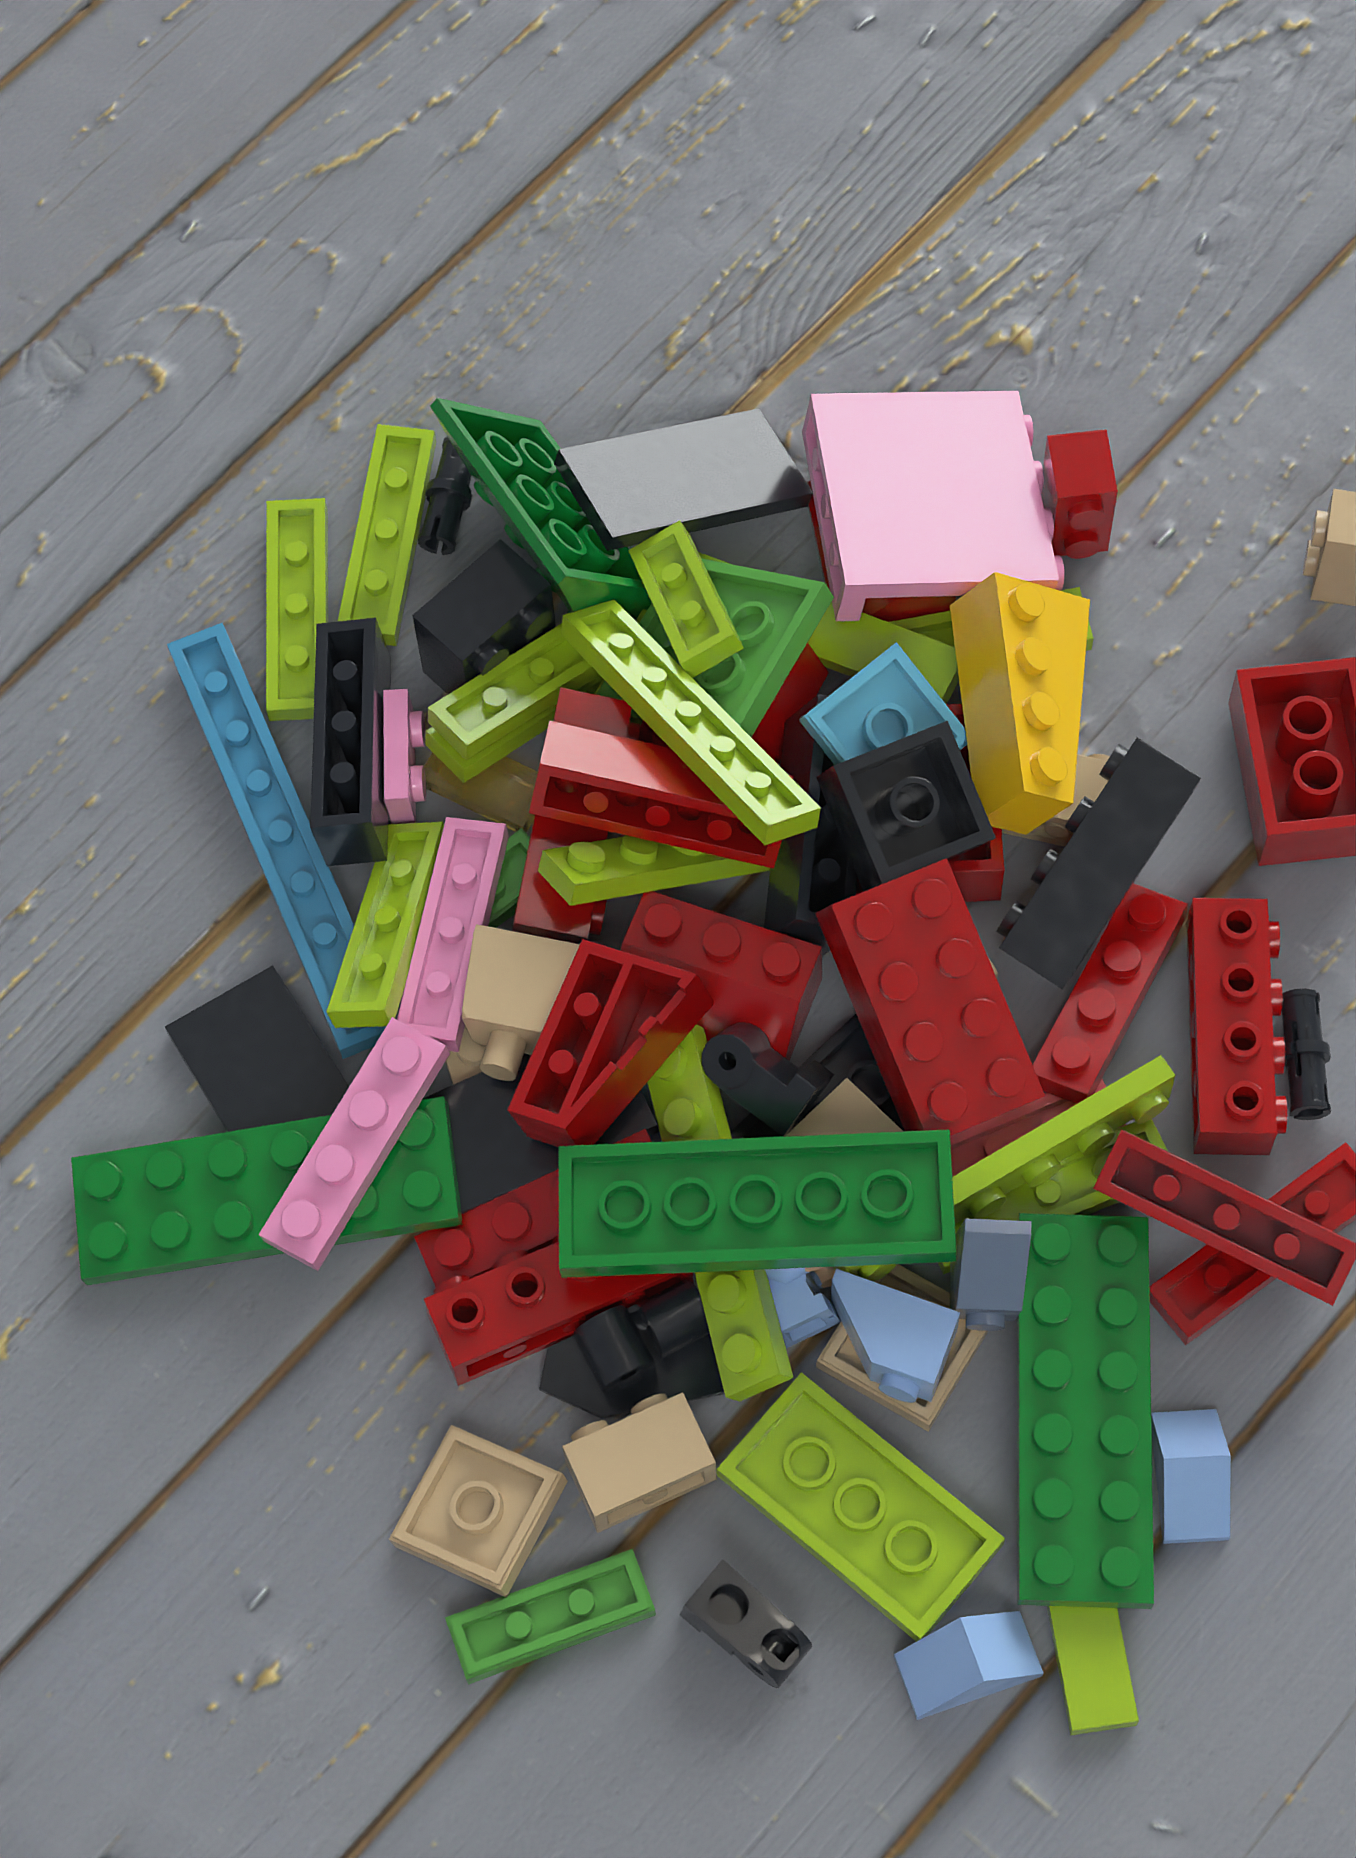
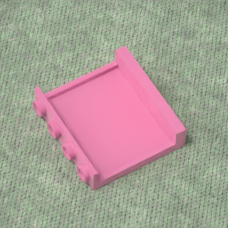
(926, 494)

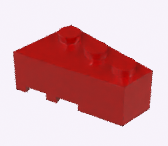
(603, 1042)

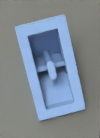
(1192, 1475)
(967, 1662)

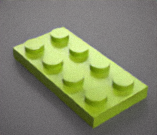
(860, 1507)

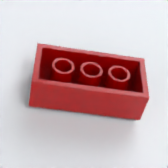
(930, 1002)

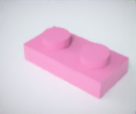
(402, 778)

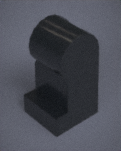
(761, 1078)
(746, 1625)

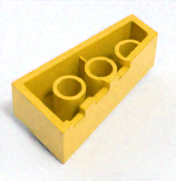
(1021, 695)

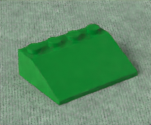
(517, 475)

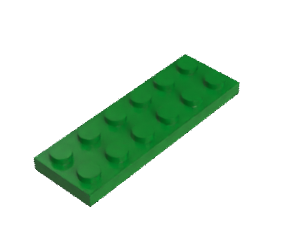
(213, 1193)
(756, 1203)
(1085, 1415)

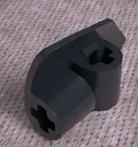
(636, 1354)

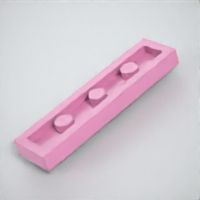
(456, 901)
(354, 1144)

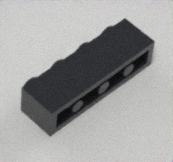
(348, 742)
(1098, 863)
(812, 865)

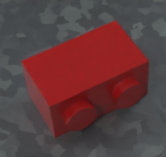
(1080, 492)

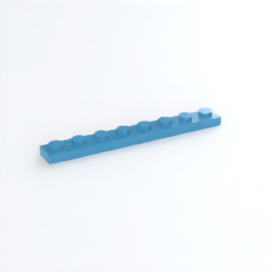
(270, 816)

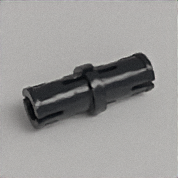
(447, 499)
(1305, 1054)

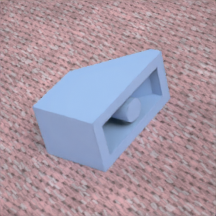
(895, 1335)

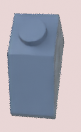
(989, 1272)

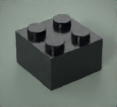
(482, 617)
(905, 806)

